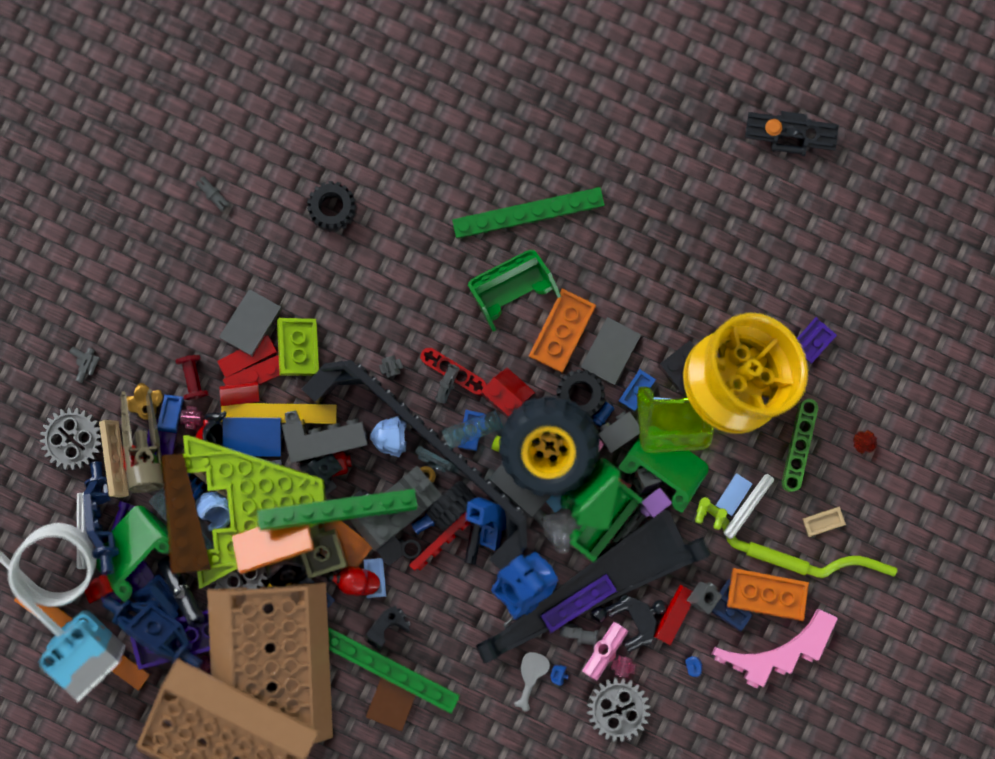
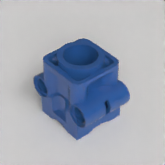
(525, 584)

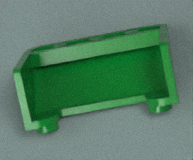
(676, 468)
(594, 499)
(135, 539)
(592, 540)

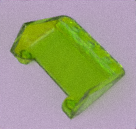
(670, 424)

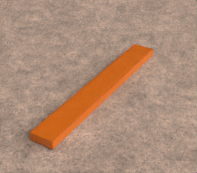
(125, 669)

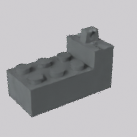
(319, 441)
(381, 528)

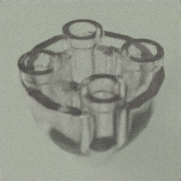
(559, 528)

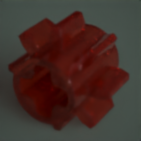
(865, 441)

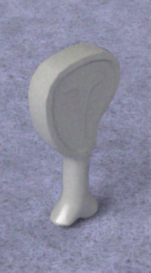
(532, 667)

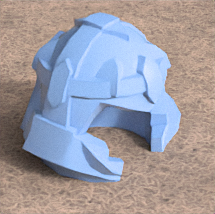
(389, 436)
(214, 508)

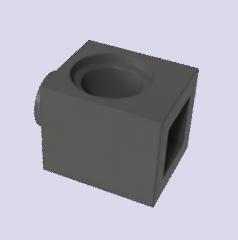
(645, 481)
(698, 594)

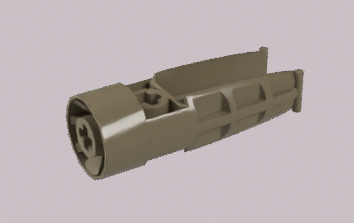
(146, 475)

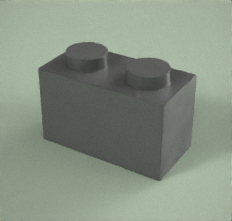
(620, 431)

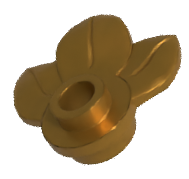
(138, 402)

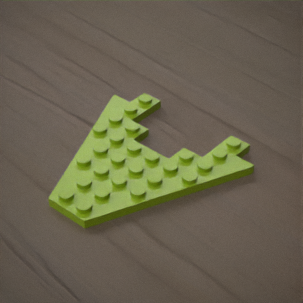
(250, 487)

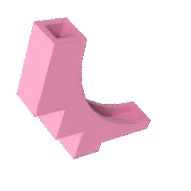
(809, 642)

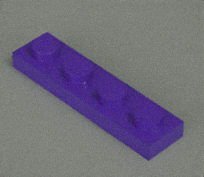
(578, 603)

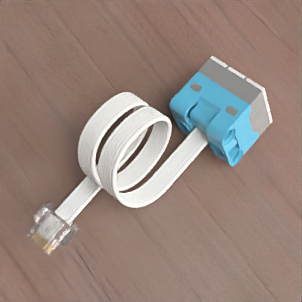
(80, 650)

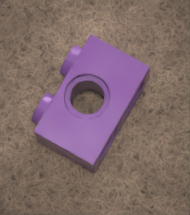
(654, 503)

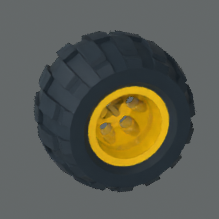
(541, 473)

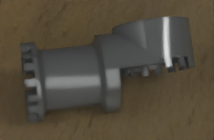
(582, 636)

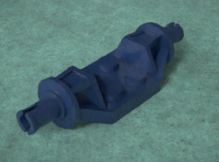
(91, 499)
(153, 630)

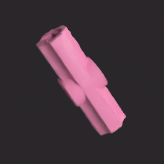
(611, 640)

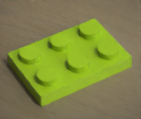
(297, 346)

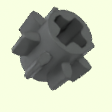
(390, 366)

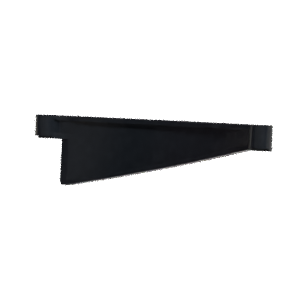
(633, 562)

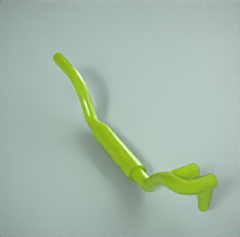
(781, 559)

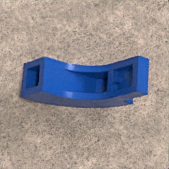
(491, 518)

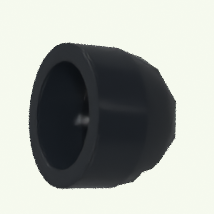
(599, 614)

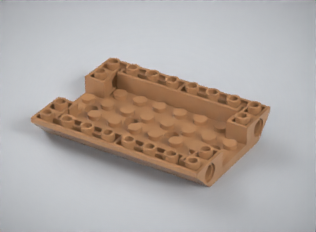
(301, 655)
(222, 716)

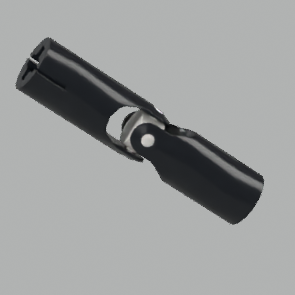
(180, 590)

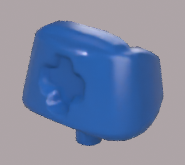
(694, 666)
(558, 675)

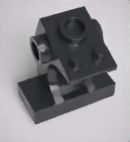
(323, 469)
(375, 635)

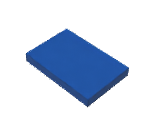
(253, 435)

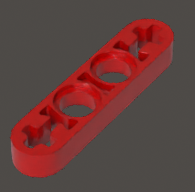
(430, 363)

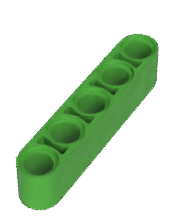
(805, 437)

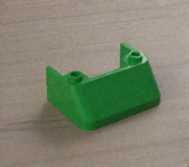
(509, 282)

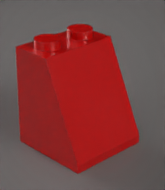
(507, 392)

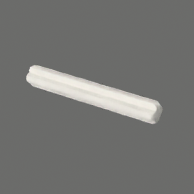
(748, 506)
(81, 561)

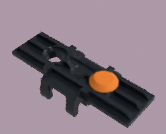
(793, 125)

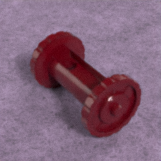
(191, 377)

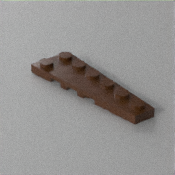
(184, 529)

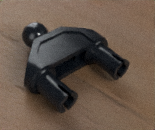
(642, 617)

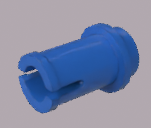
(602, 415)
(422, 524)

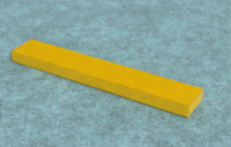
(309, 412)

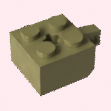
(333, 559)

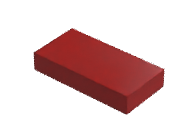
(239, 394)
(98, 589)

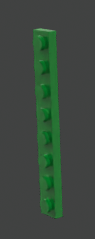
(528, 212)
(337, 510)
(392, 671)

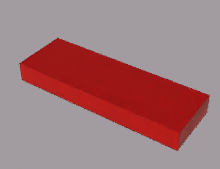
(239, 360)
(674, 616)

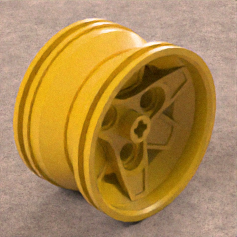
(730, 388)

